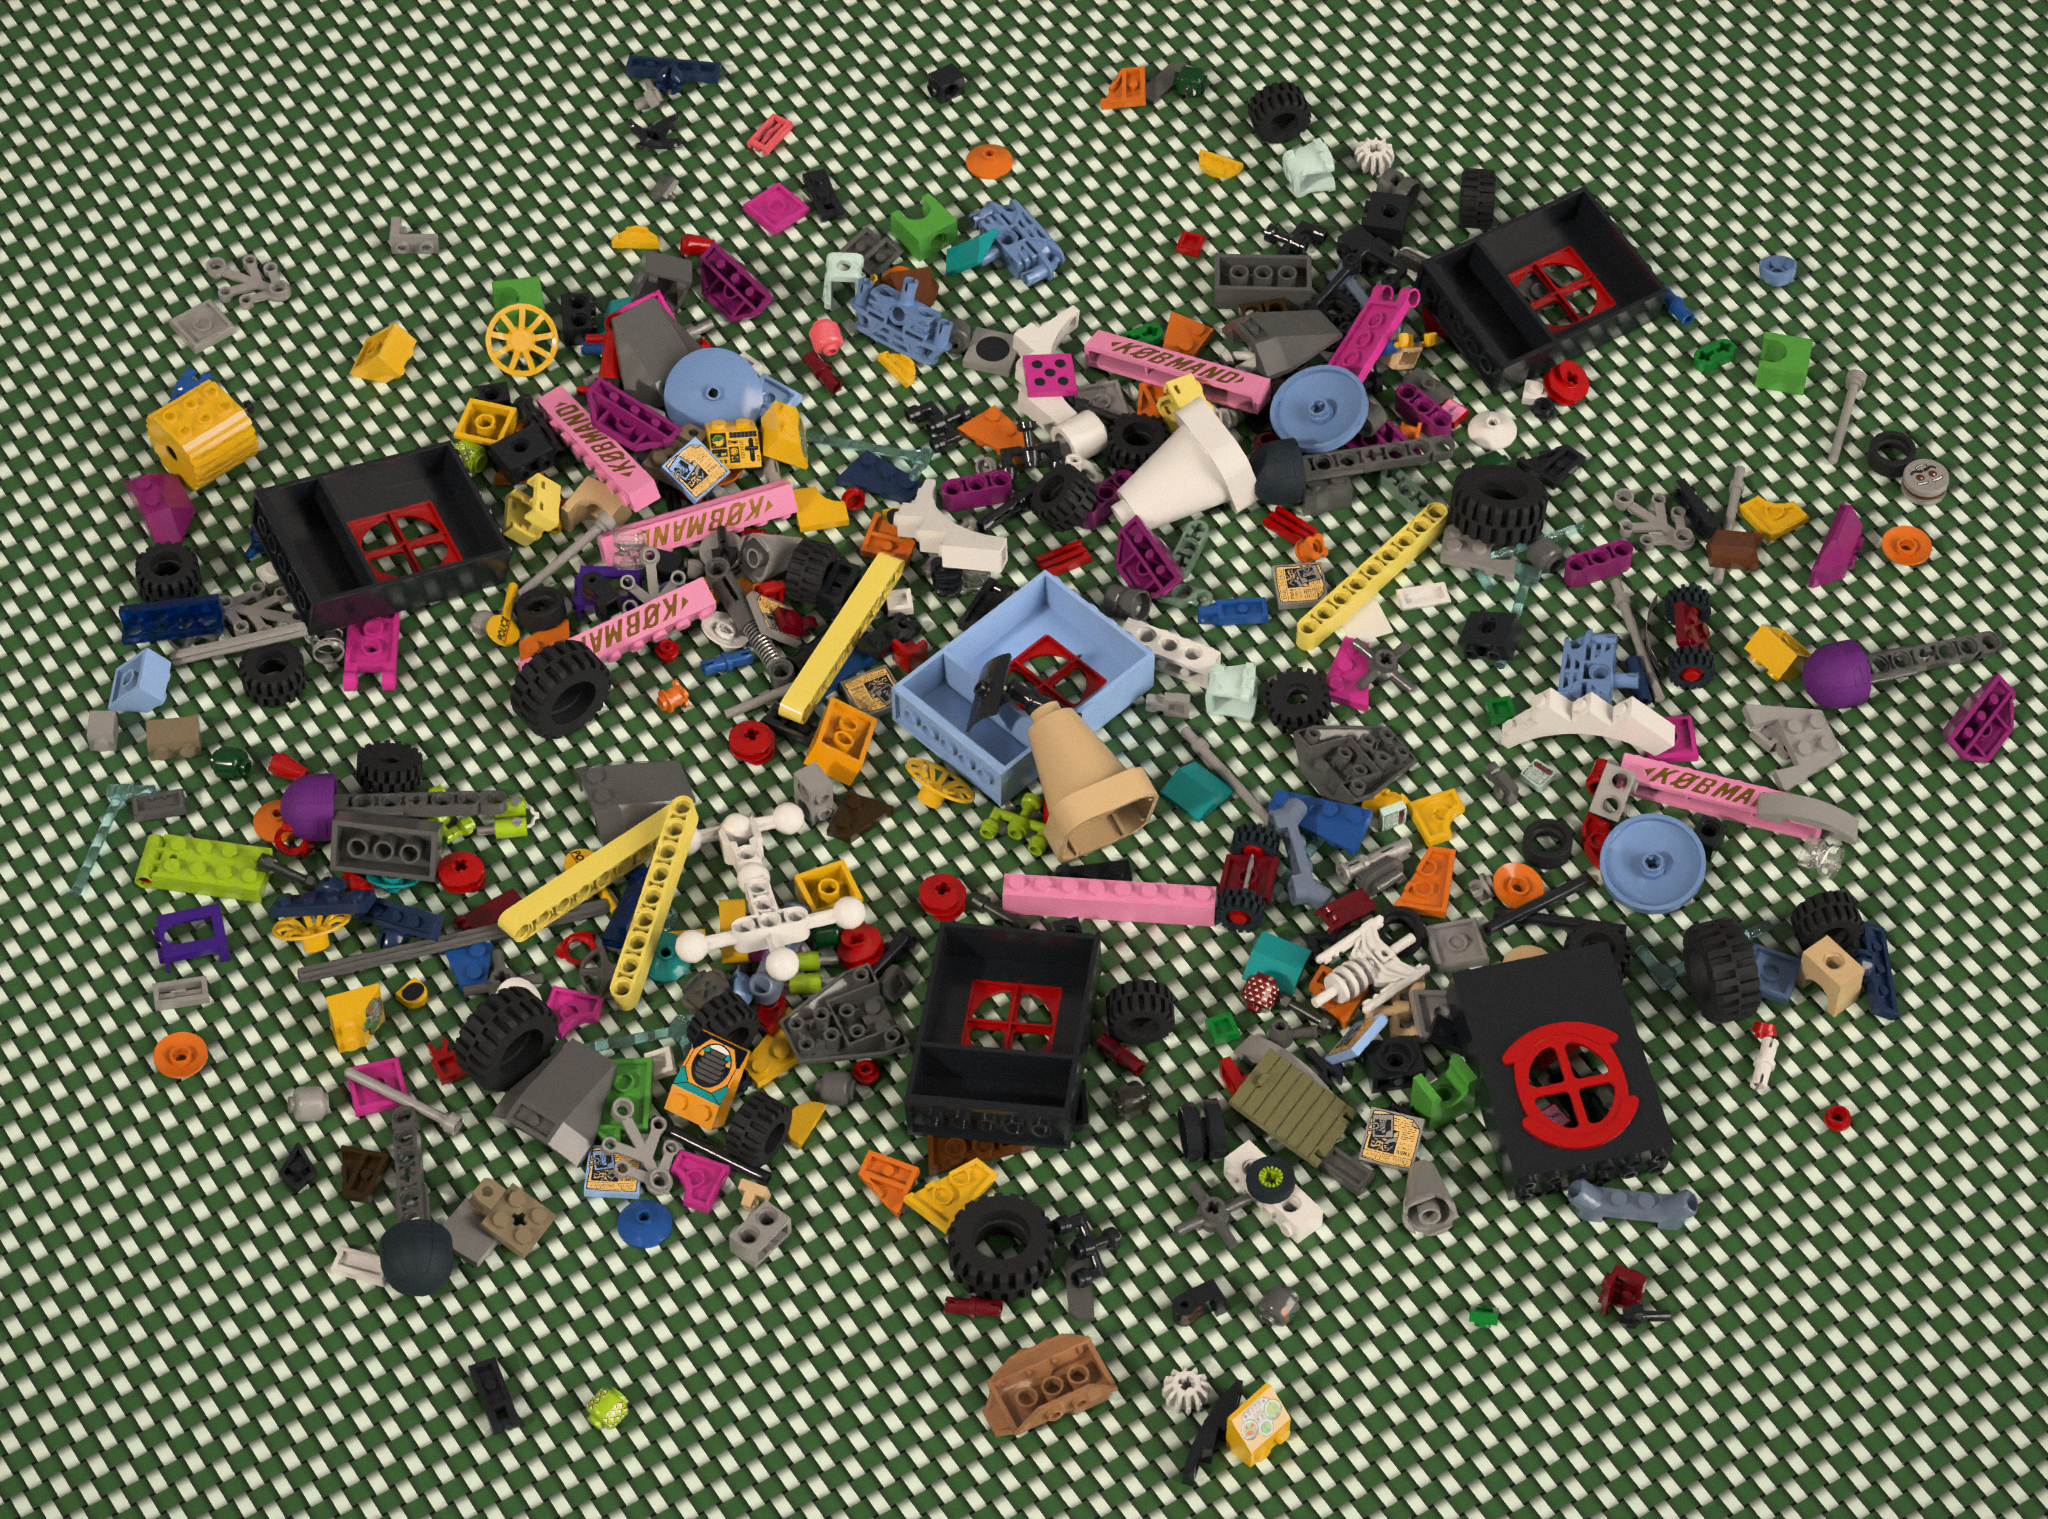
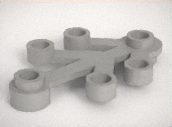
(277, 290)
(1680, 538)
(652, 582)
(257, 611)
(641, 1152)

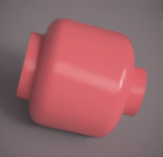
(826, 337)

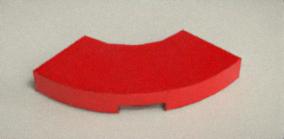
(1593, 836)
(771, 1014)

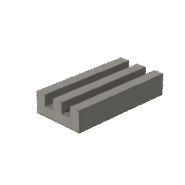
(181, 996)

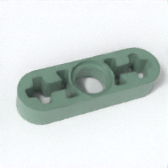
(1404, 482)
(1187, 540)

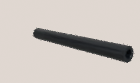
(1535, 905)
(1555, 921)
(714, 1152)

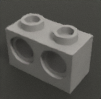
(1606, 790)
(813, 793)
(764, 1237)

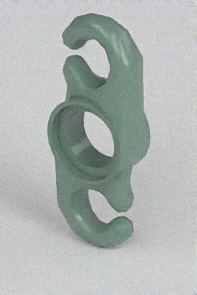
(1193, 592)

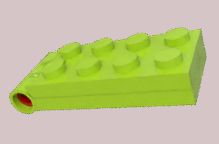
(203, 867)

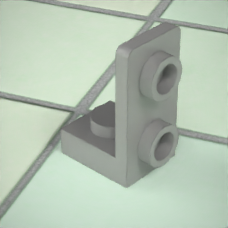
(411, 243)

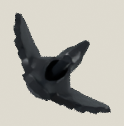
(655, 136)

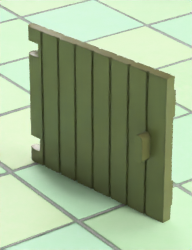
(1292, 1108)

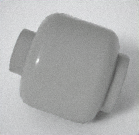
(308, 1104)

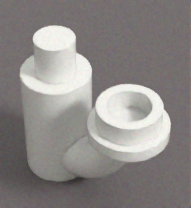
(1229, 357)
(1083, 464)

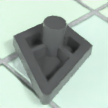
(664, 188)

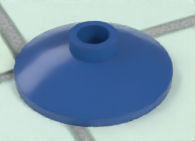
(644, 1233)

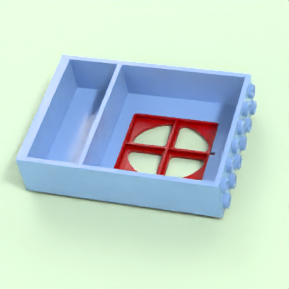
(1031, 623)

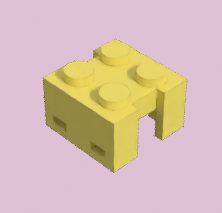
(1181, 391)
(532, 514)

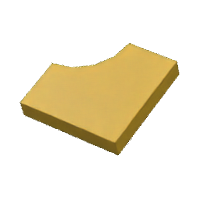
(818, 512)
(1773, 518)
(1435, 814)

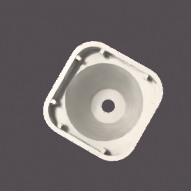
(1189, 472)

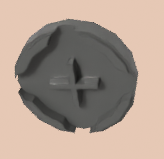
(703, 988)

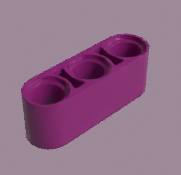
(1418, 407)
(976, 490)
(1105, 498)
(1598, 563)

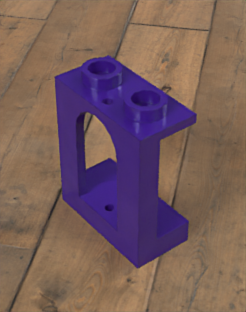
(579, 603)
(177, 952)

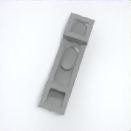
(1808, 811)
(1255, 1048)

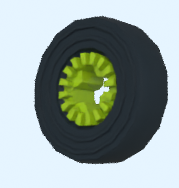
(1277, 1170)

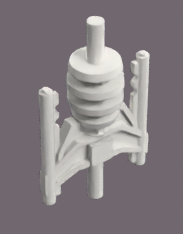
(1368, 963)

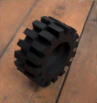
(1340, 302)

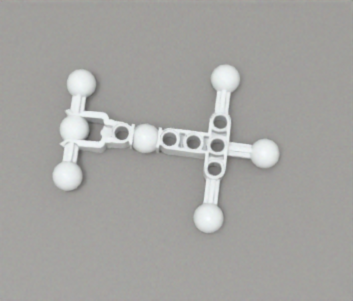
(767, 924)

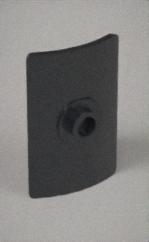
(990, 690)

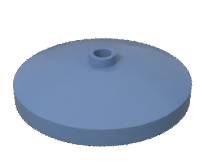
(709, 371)
(1320, 408)
(1656, 843)

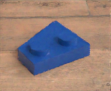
(471, 963)

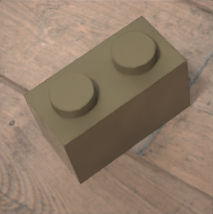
(174, 738)

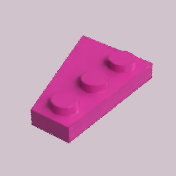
(1345, 671)

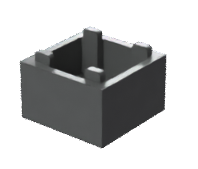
(662, 273)

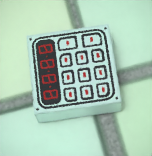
(1537, 775)
(1392, 815)

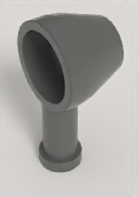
(1285, 1037)

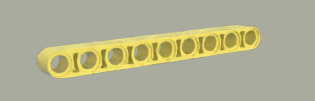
(1371, 576)
(841, 638)
(583, 879)
(654, 913)

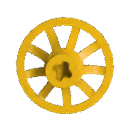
(521, 340)
(934, 792)
(313, 937)

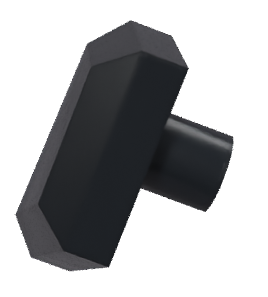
(297, 1169)

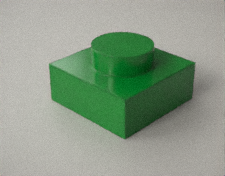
(1500, 710)
(1222, 1028)
(1483, 1316)

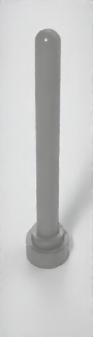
(1855, 382)
(603, 523)
(448, 1121)

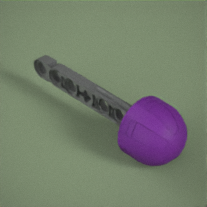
(1842, 674)
(314, 801)

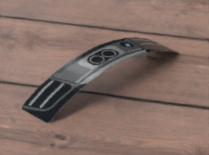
(1656, 665)

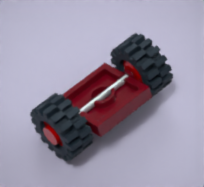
(1693, 660)
(1248, 878)

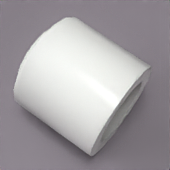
(1081, 435)

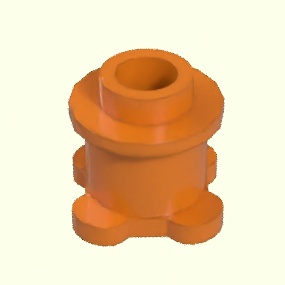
(1409, 431)
(1310, 548)
(673, 697)

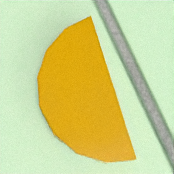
(1218, 166)
(636, 238)
(899, 366)
(1383, 799)
(803, 1121)

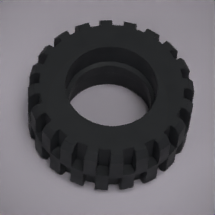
(1498, 504)
(560, 689)
(1721, 970)
(506, 1038)
(1001, 1277)

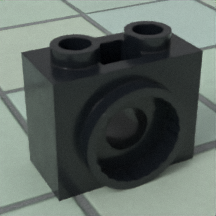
(1386, 216)
(522, 454)
(1490, 635)
(1384, 1054)

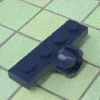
(672, 72)
(325, 900)
(401, 922)
(1878, 977)

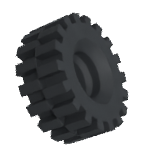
(1303, 715)
(389, 767)

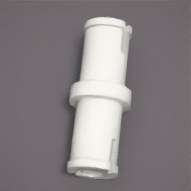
(1764, 1064)

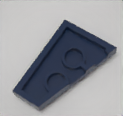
(881, 477)

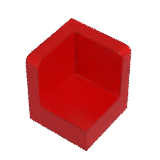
(910, 654)

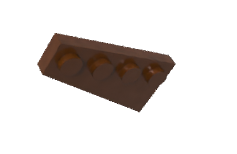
(951, 1153)

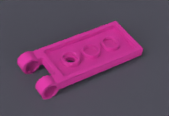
(1373, 329)
(376, 634)

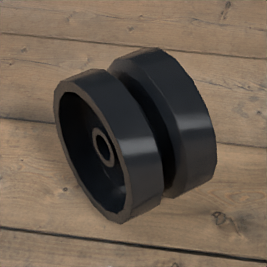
(1202, 1130)

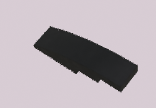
(1211, 1432)

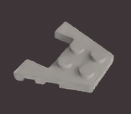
(1466, 553)
(1804, 737)

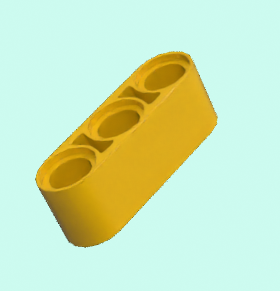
(728, 912)

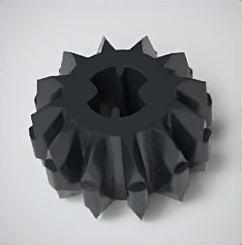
(945, 580)

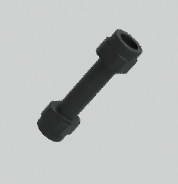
(1083, 404)
(266, 863)
(982, 903)
(1288, 1002)

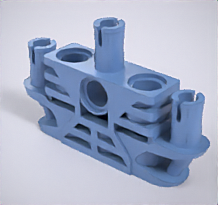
(1019, 243)
(901, 320)
(1592, 667)

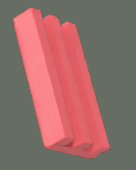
(773, 136)

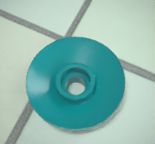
(390, 884)
(667, 968)

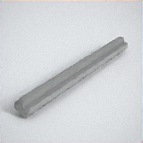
(239, 643)

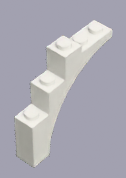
(1037, 341)
(938, 534)
(1590, 715)

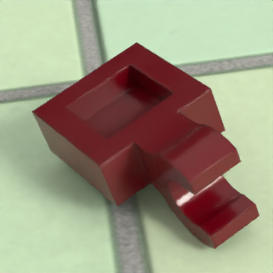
(791, 623)

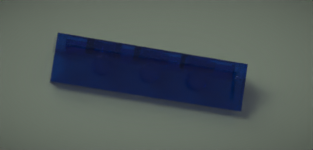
(172, 614)
(620, 922)

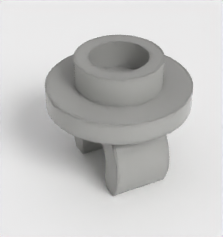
(1485, 885)

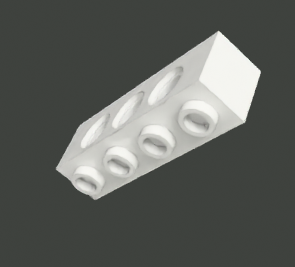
(1175, 654)
(1306, 1213)

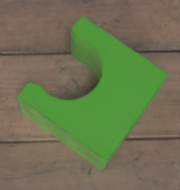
(925, 235)
(519, 291)
(1790, 363)
(1455, 1087)

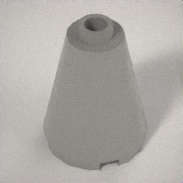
(765, 555)
(1427, 1201)

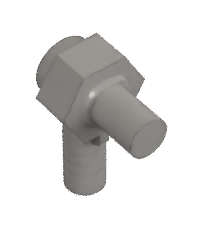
(651, 98)

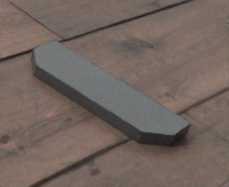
(1162, 83)
(1079, 1299)

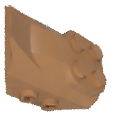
(1045, 1383)

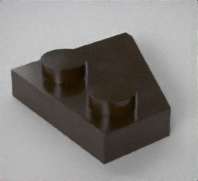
(856, 816)
(362, 1172)

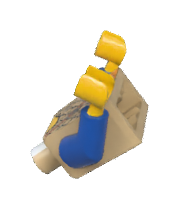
(1403, 351)

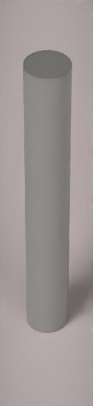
(757, 701)

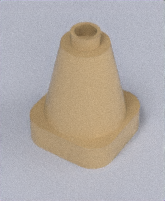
(1085, 785)

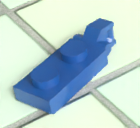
(1234, 612)

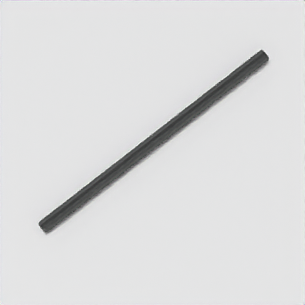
(427, 947)

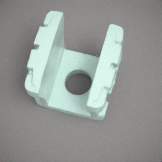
(1309, 168)
(833, 274)
(1232, 691)

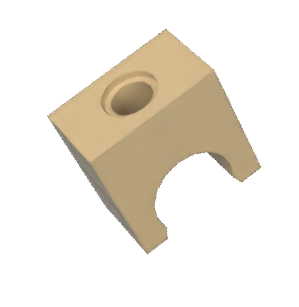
(589, 501)
(1834, 972)

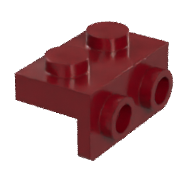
(1622, 1288)

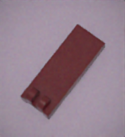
(1346, 910)
(486, 913)

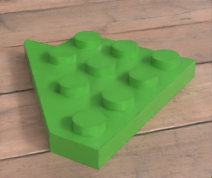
(631, 1081)

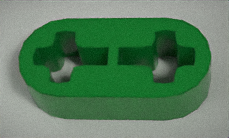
(1148, 333)
(1714, 355)

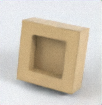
(752, 1194)

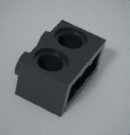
(577, 317)
(837, 588)

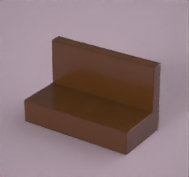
(1734, 550)

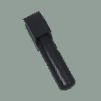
(723, 547)
(1333, 1071)
(1635, 1314)

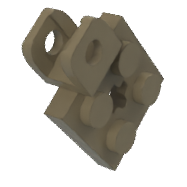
(661, 455)
(497, 1208)

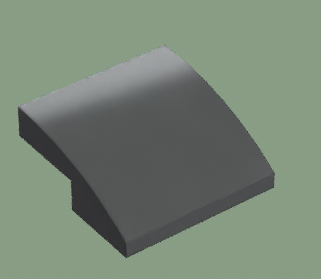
(877, 252)

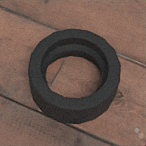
(1893, 440)
(545, 619)
(1542, 859)
(1404, 916)

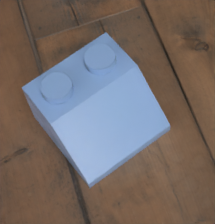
(140, 683)

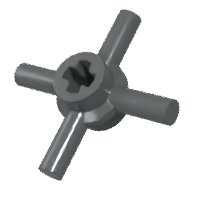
(1383, 665)
(498, 976)
(1212, 1214)

